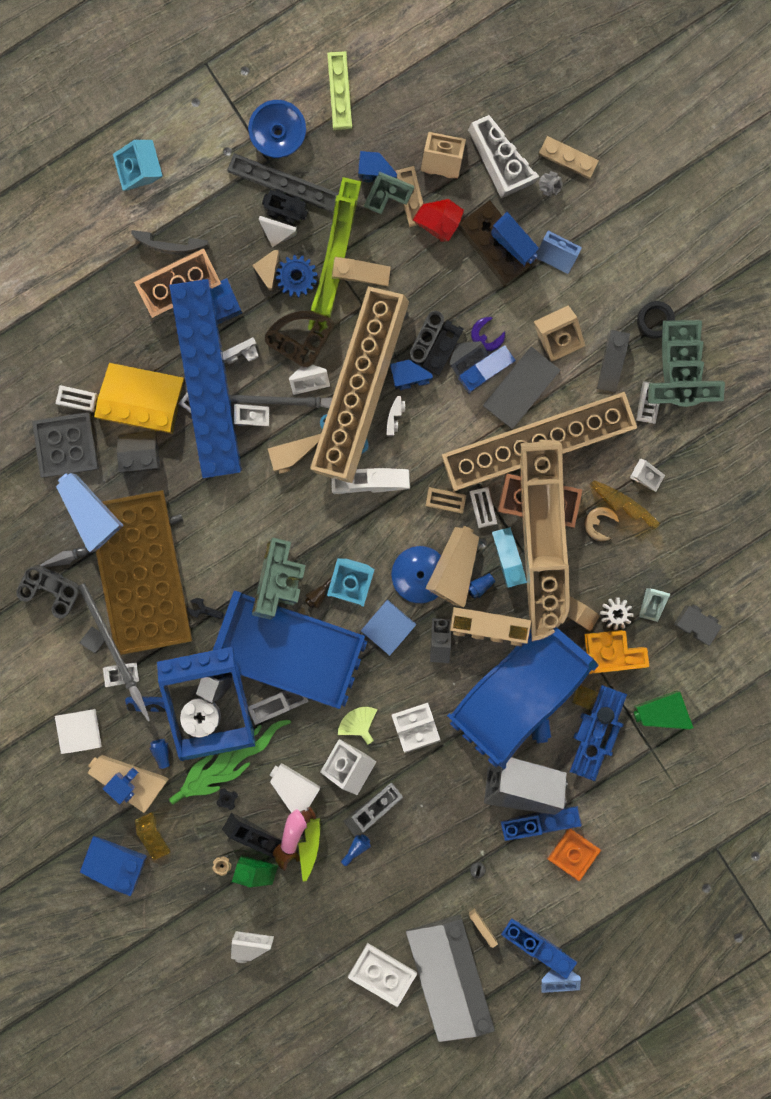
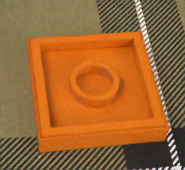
(574, 854)

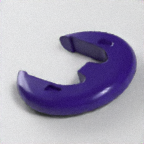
(475, 335)

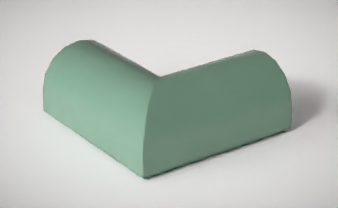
(385, 188)

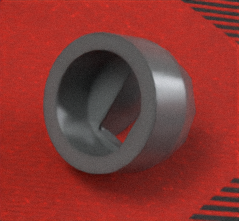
(473, 869)

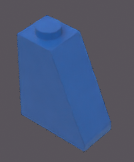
(515, 239)

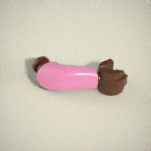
(292, 832)

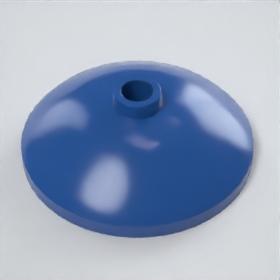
(277, 116)
(405, 573)

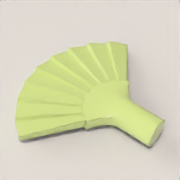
(358, 723)

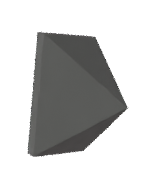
(466, 356)

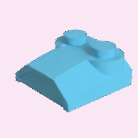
(351, 581)

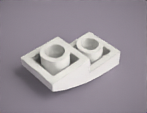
(397, 408)

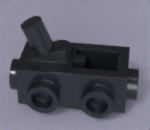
(290, 208)

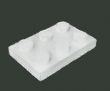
(382, 975)

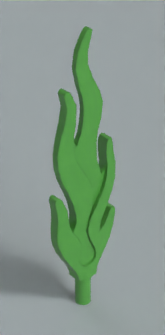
(222, 768)

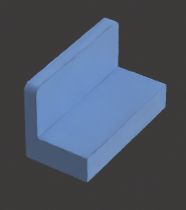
(558, 252)

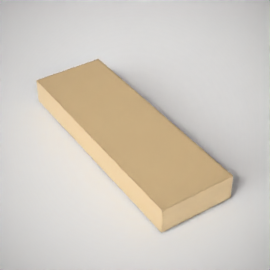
(409, 176)

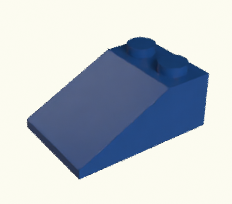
(113, 865)

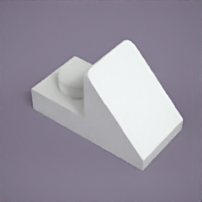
(251, 415)
(647, 475)

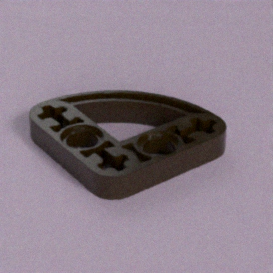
(300, 349)

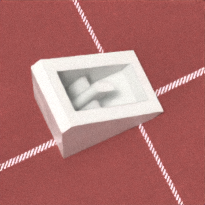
(113, 676)

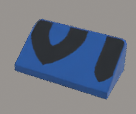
(152, 704)

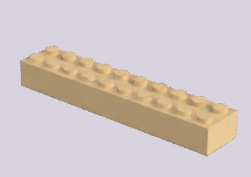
(360, 384)
(572, 429)

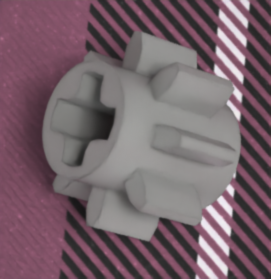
(550, 183)

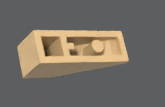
(360, 271)
(289, 454)

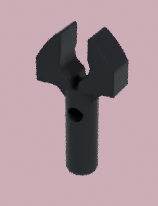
(205, 610)

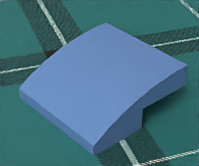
(388, 627)

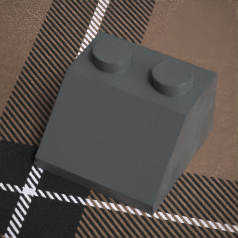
(138, 452)

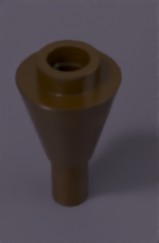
(315, 597)

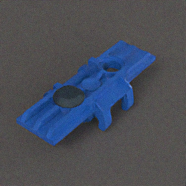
(592, 729)

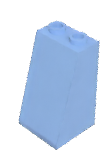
(91, 517)

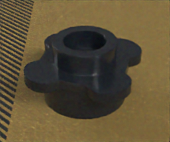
(227, 804)

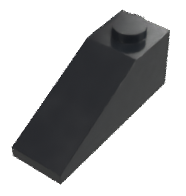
(250, 835)

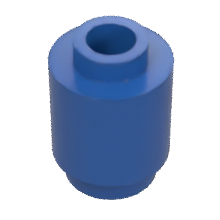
(542, 732)

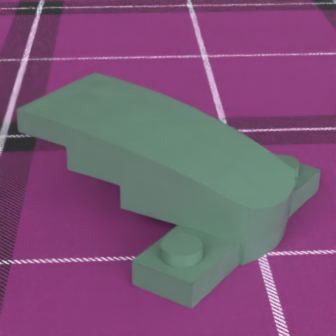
(683, 367)

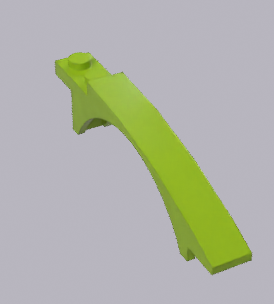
(337, 247)

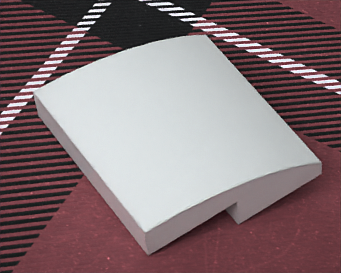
(416, 727)
(78, 731)

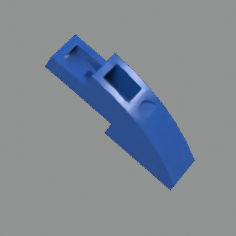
(540, 823)
(539, 948)

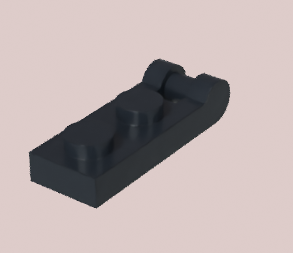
(442, 348)

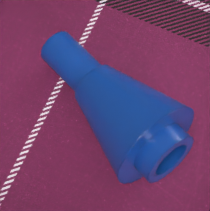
(358, 846)

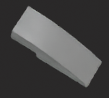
(275, 705)

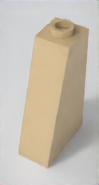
(455, 567)
(147, 783)

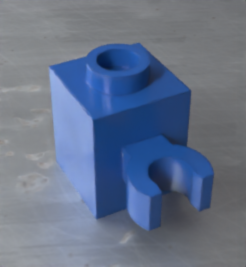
(120, 786)

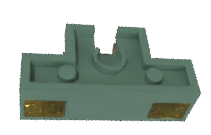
(277, 580)

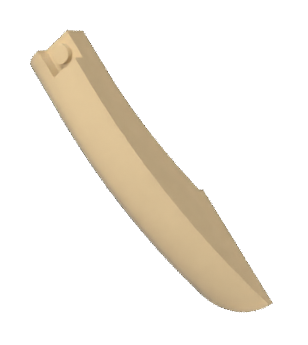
(544, 536)

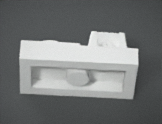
(248, 349)

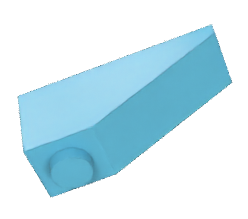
(509, 557)

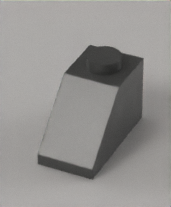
(214, 687)

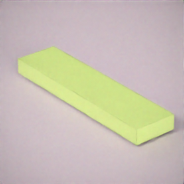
(339, 90)

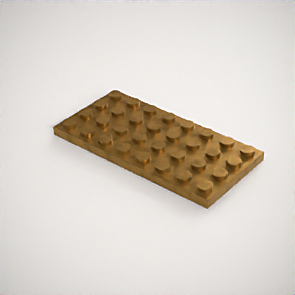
(143, 576)

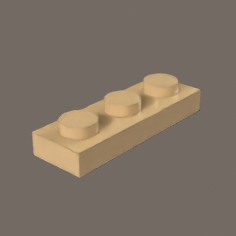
(568, 157)

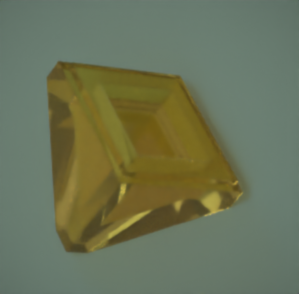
(585, 697)

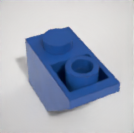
(370, 165)
(408, 373)

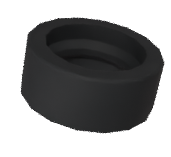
(641, 316)

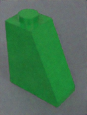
(664, 711)
(254, 872)

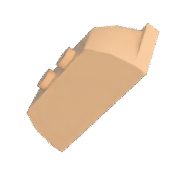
(155, 286)

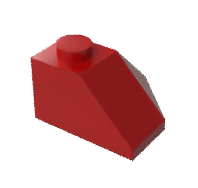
(439, 218)

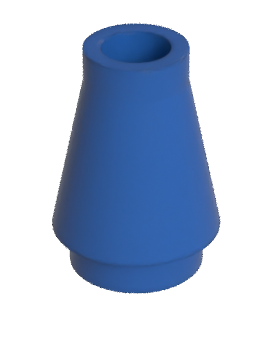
(480, 586)
(160, 751)

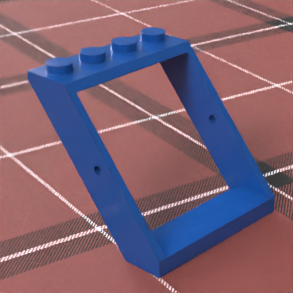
(197, 667)

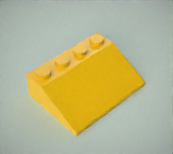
(139, 398)

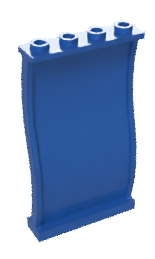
(292, 651)
(521, 694)

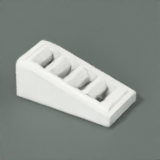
(645, 386)

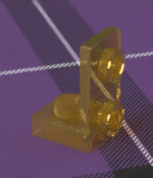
(151, 837)

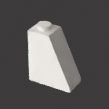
(293, 788)

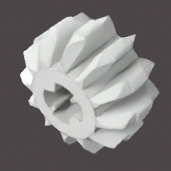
(617, 620)

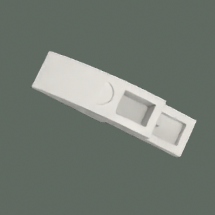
(374, 480)

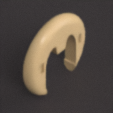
(591, 519)

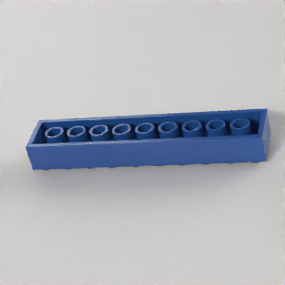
(205, 378)

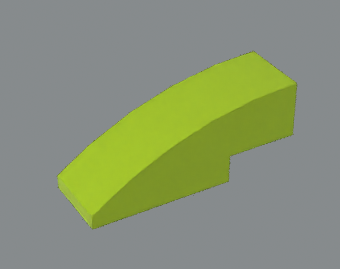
(309, 847)

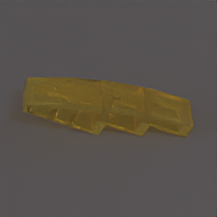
(619, 500)

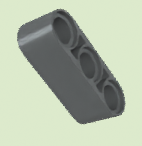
(431, 329)

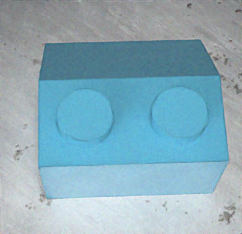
(137, 164)

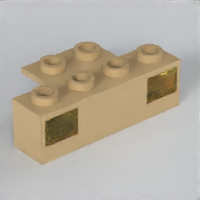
(490, 625)

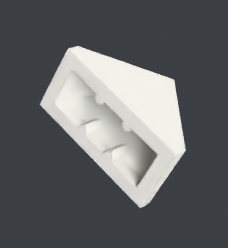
(277, 231)
(309, 379)

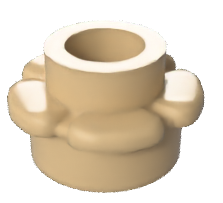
(221, 870)

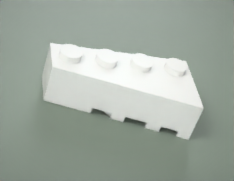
(500, 157)

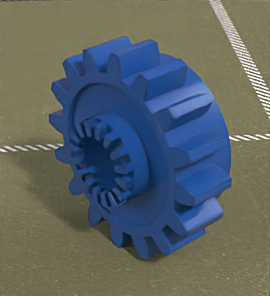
(296, 266)

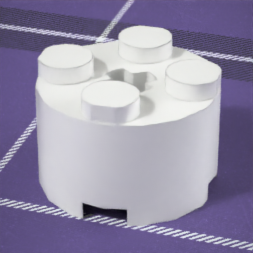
(193, 725)

